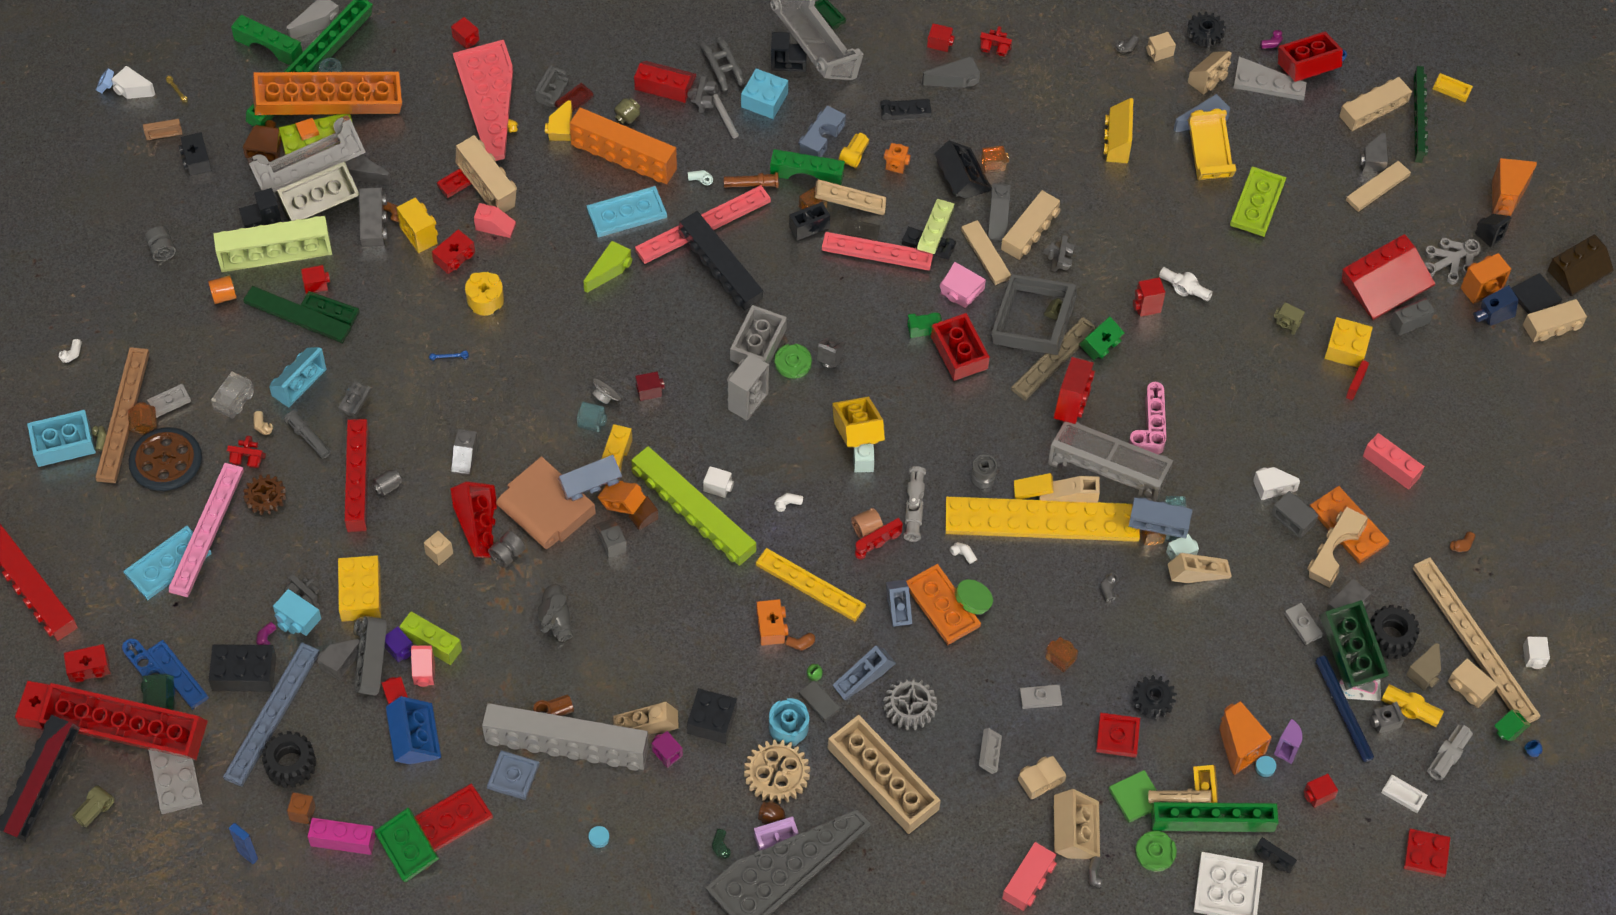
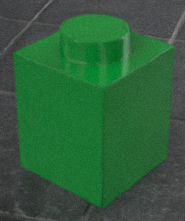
(1512, 725)

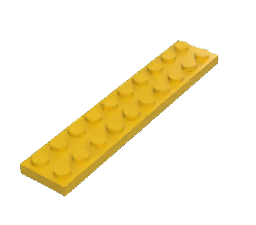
(1039, 519)

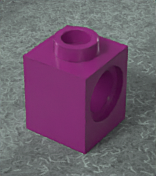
(666, 749)

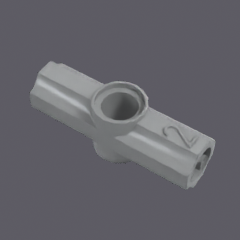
(1450, 752)

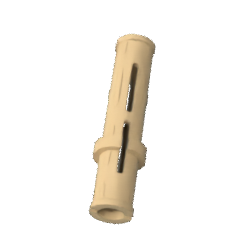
(1184, 796)

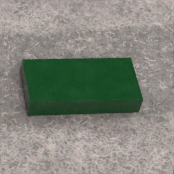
(830, 13)

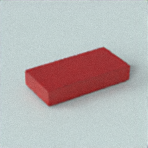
(1357, 380)

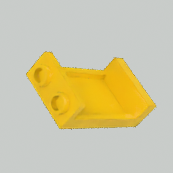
(1211, 144)

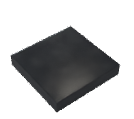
(1536, 294)

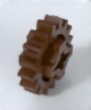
(264, 494)

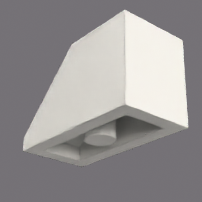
(132, 84)
(1274, 482)

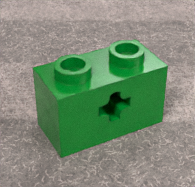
(1093, 343)

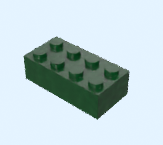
(1354, 645)

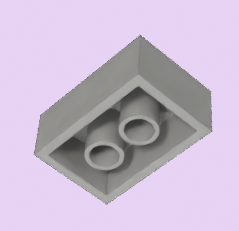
(758, 335)
(748, 386)

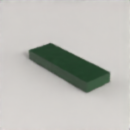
(331, 308)

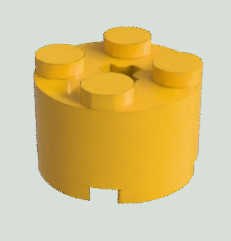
(484, 293)

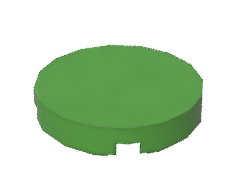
(793, 361)
(974, 596)
(1155, 851)

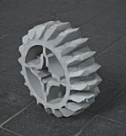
(894, 699)

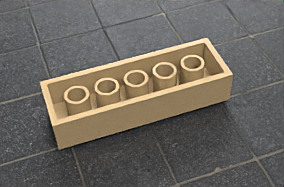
(883, 774)

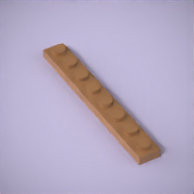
(119, 424)

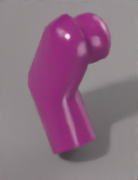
(1274, 42)

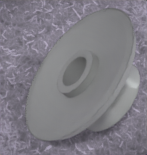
(604, 392)

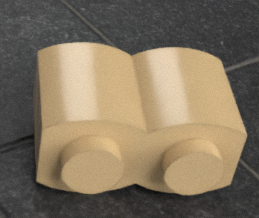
(1041, 777)

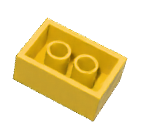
(858, 422)
(359, 587)

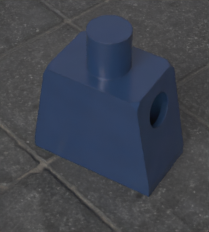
(1498, 307)

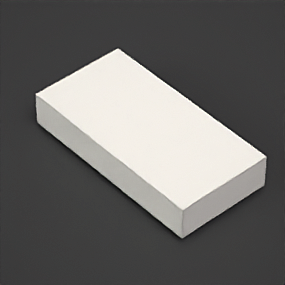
(1404, 793)

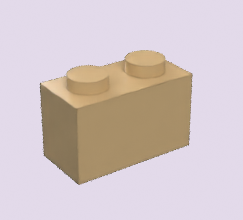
(1472, 683)

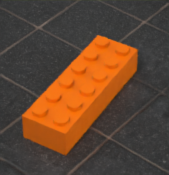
(623, 145)

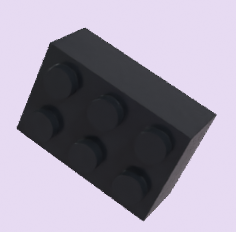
(242, 667)

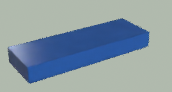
(243, 843)

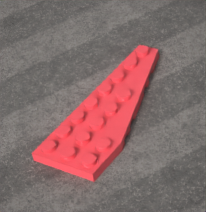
(487, 83)

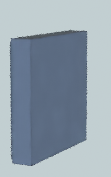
(513, 775)

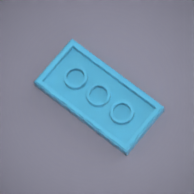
(626, 211)
(159, 566)

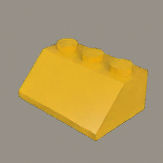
(1119, 132)

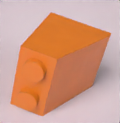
(1510, 184)
(1242, 737)

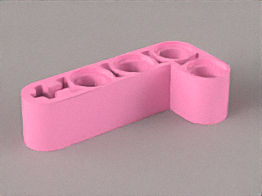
(1152, 434)

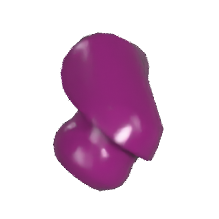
(263, 634)

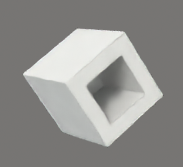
(718, 482)
(1536, 652)

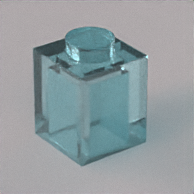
(591, 417)

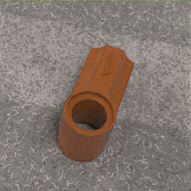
(558, 706)

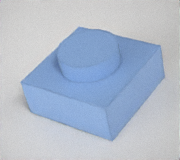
(105, 81)

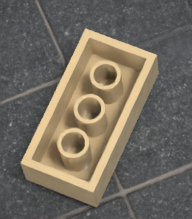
(485, 174)

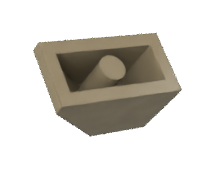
(1426, 669)

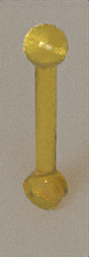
(169, 79)

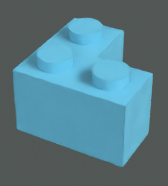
(295, 614)

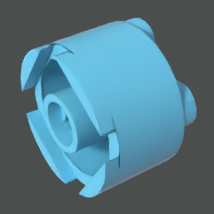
(789, 721)

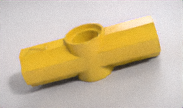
(1413, 705)

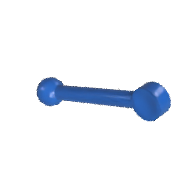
(464, 354)

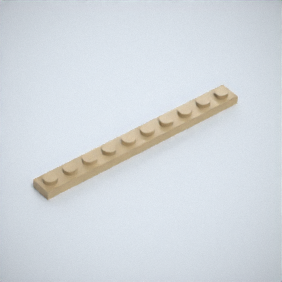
(1474, 639)

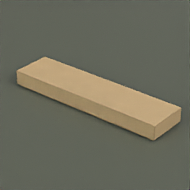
(1378, 186)
(850, 197)
(986, 252)

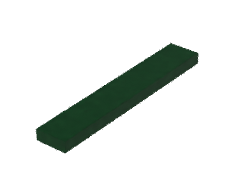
(297, 314)

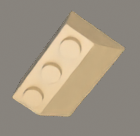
(1076, 825)

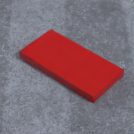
(454, 817)

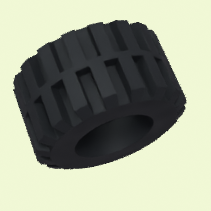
(1400, 620)
(293, 773)

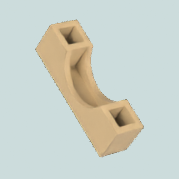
(1348, 527)

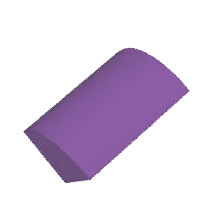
(1289, 742)

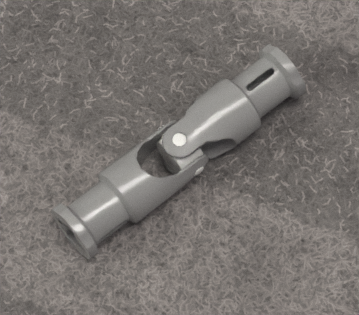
(915, 490)

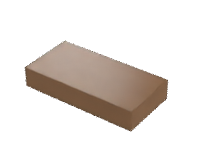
(162, 129)

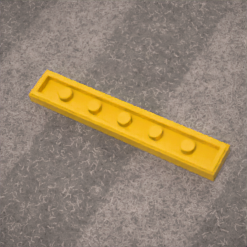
(810, 584)

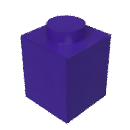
(398, 644)

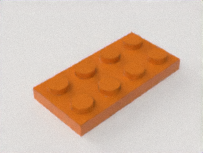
(1371, 538)
(937, 599)

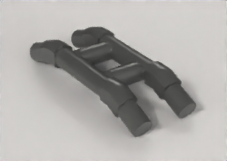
(719, 70)

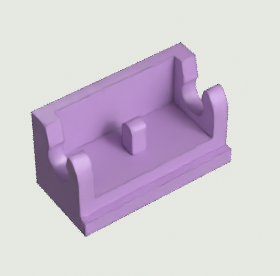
(774, 832)

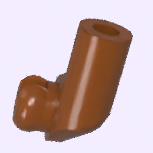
(801, 643)

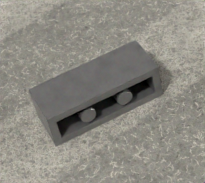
(372, 216)

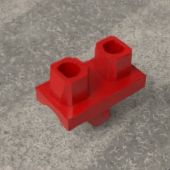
(997, 39)
(254, 455)

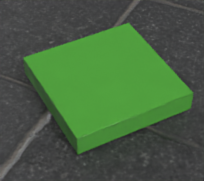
(1132, 795)

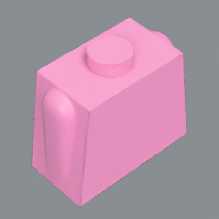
(962, 285)

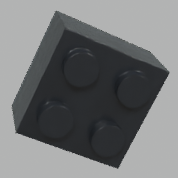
(711, 716)

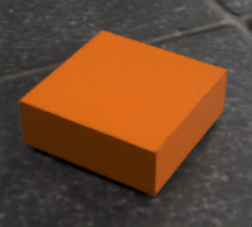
(307, 129)

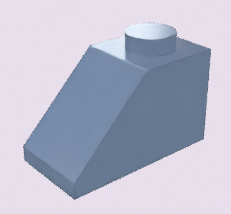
(899, 602)

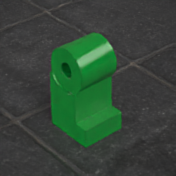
(922, 325)

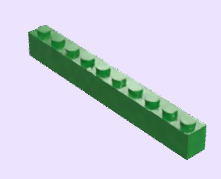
(323, 46)

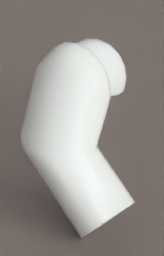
(787, 498)
(963, 549)

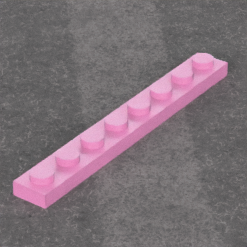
(206, 530)

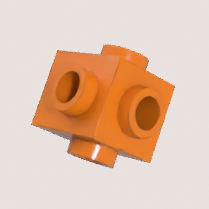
(897, 157)

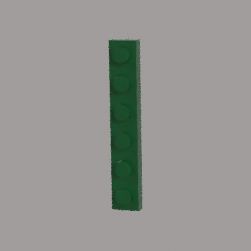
(1420, 119)

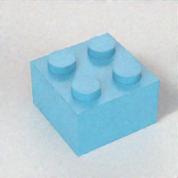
(764, 93)

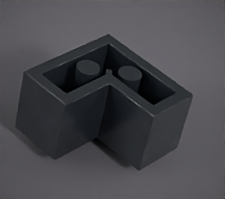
(786, 55)
(263, 212)

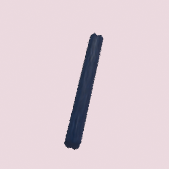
(1344, 708)

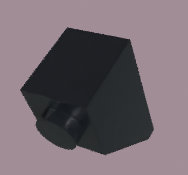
(1493, 228)

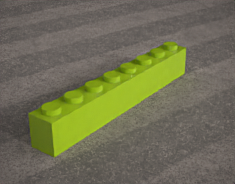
(693, 506)

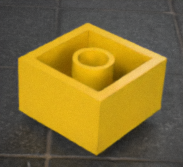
(417, 225)
(1348, 342)

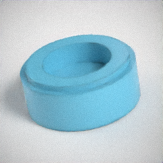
(1265, 766)
(598, 836)

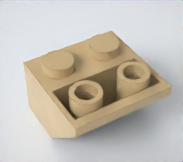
(1210, 71)

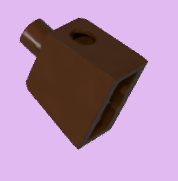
(263, 141)

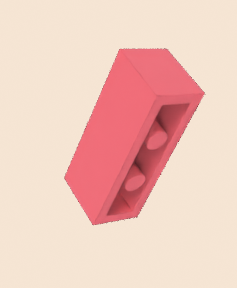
(1393, 461)
(1030, 877)

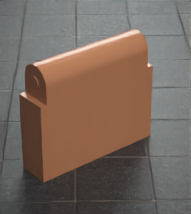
(540, 506)

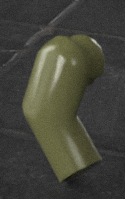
(101, 436)

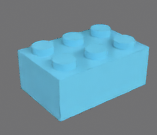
(61, 438)

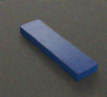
(183, 680)

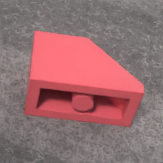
(493, 221)
(423, 665)

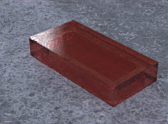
(578, 96)

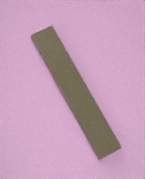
(1050, 363)

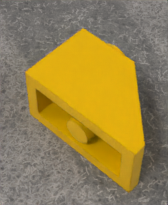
(559, 123)
(1206, 779)

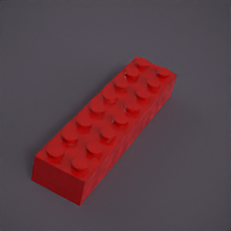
(126, 721)

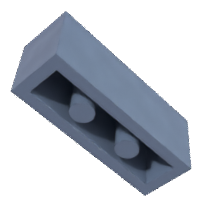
(590, 478)
(1160, 517)

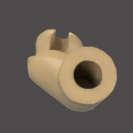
(261, 426)

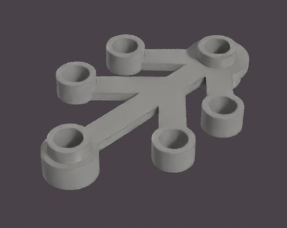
(1452, 257)

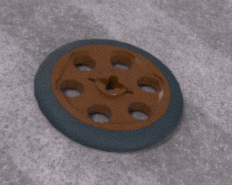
(176, 478)

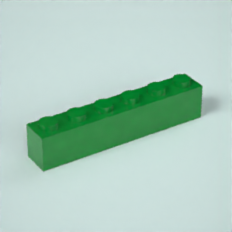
(1214, 817)

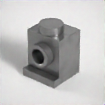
(1384, 724)

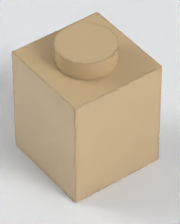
(1161, 46)
(438, 548)

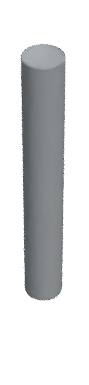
(725, 117)

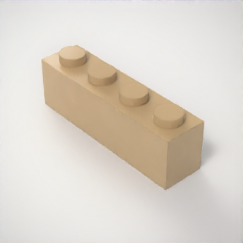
(1375, 103)
(1030, 225)

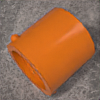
(222, 289)

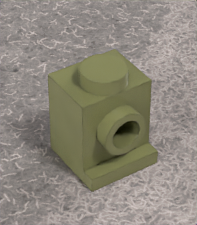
(1289, 317)

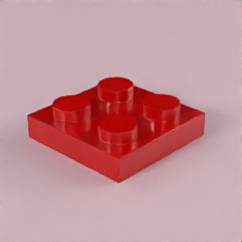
(1118, 735)
(1427, 852)

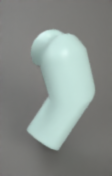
(701, 175)

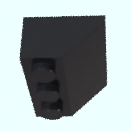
(962, 170)

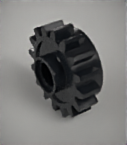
(1206, 29)
(1154, 687)

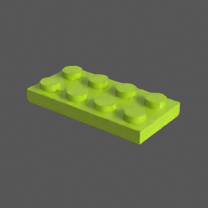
(292, 140)
(1258, 201)

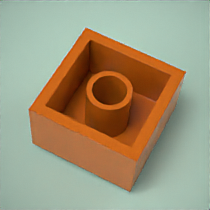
(1485, 277)

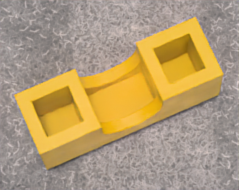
(618, 443)

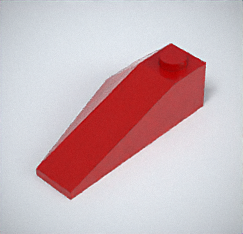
(475, 509)

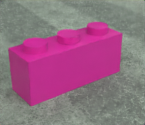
(341, 836)

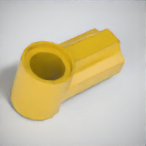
(853, 152)

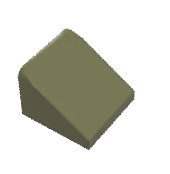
(1053, 309)

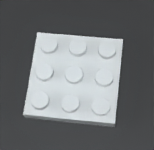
(1227, 885)

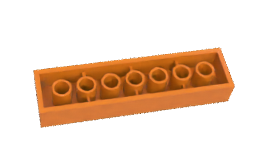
(326, 93)

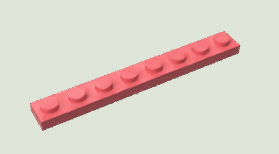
(715, 218)

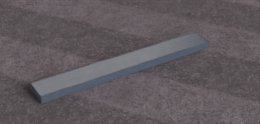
(271, 714)

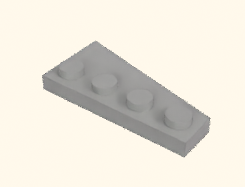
(1261, 79)

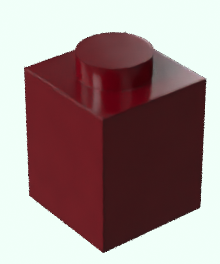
(649, 386)

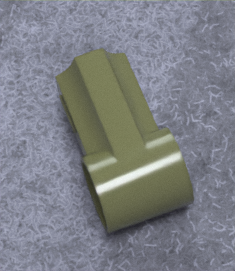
(97, 801)

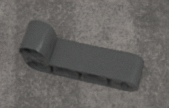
(370, 654)

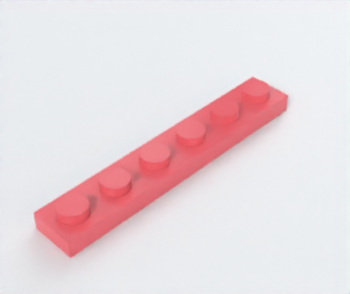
(877, 251)

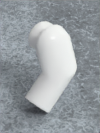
(73, 353)

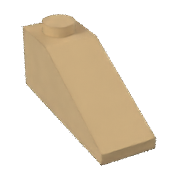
(1197, 568)

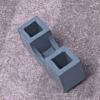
(828, 122)

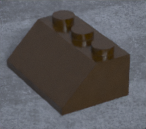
(1581, 265)

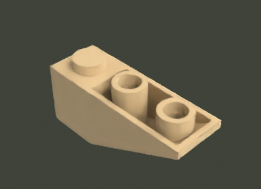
(1075, 490)
(654, 718)

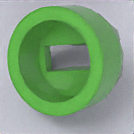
(817, 674)

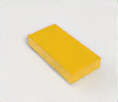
(1452, 87)
(1033, 486)

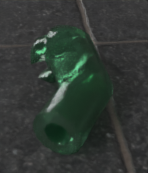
(719, 846)

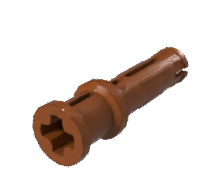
(765, 180)

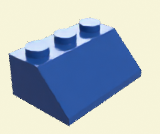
(412, 731)

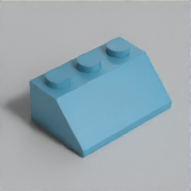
(298, 376)

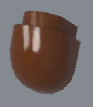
(771, 812)

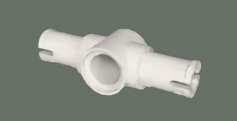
(1185, 284)

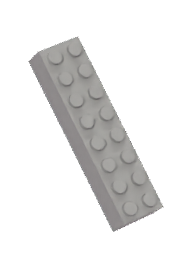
(565, 736)

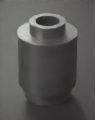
(386, 482)

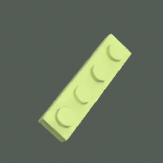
(935, 226)

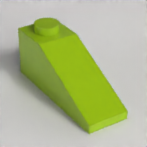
(609, 265)

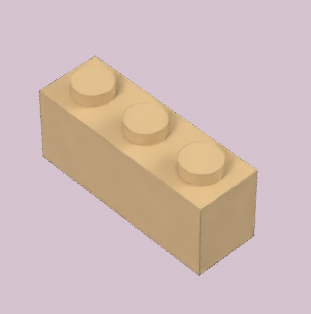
(1555, 320)

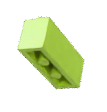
(427, 634)

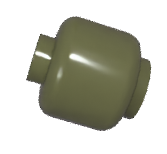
(627, 111)

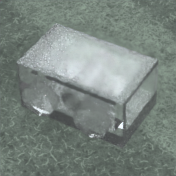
(232, 395)

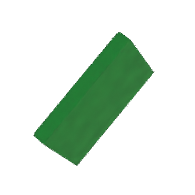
(406, 844)

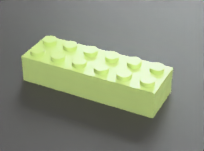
(272, 243)

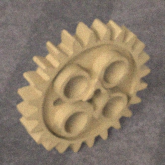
(760, 764)

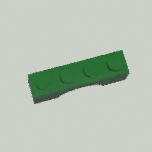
(249, 31)
(793, 163)

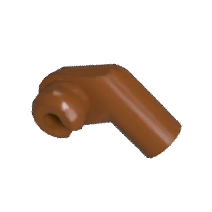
(390, 207)
(1463, 544)

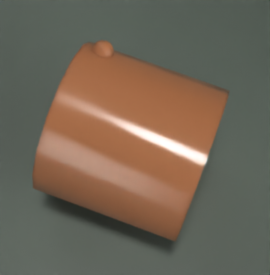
(866, 522)

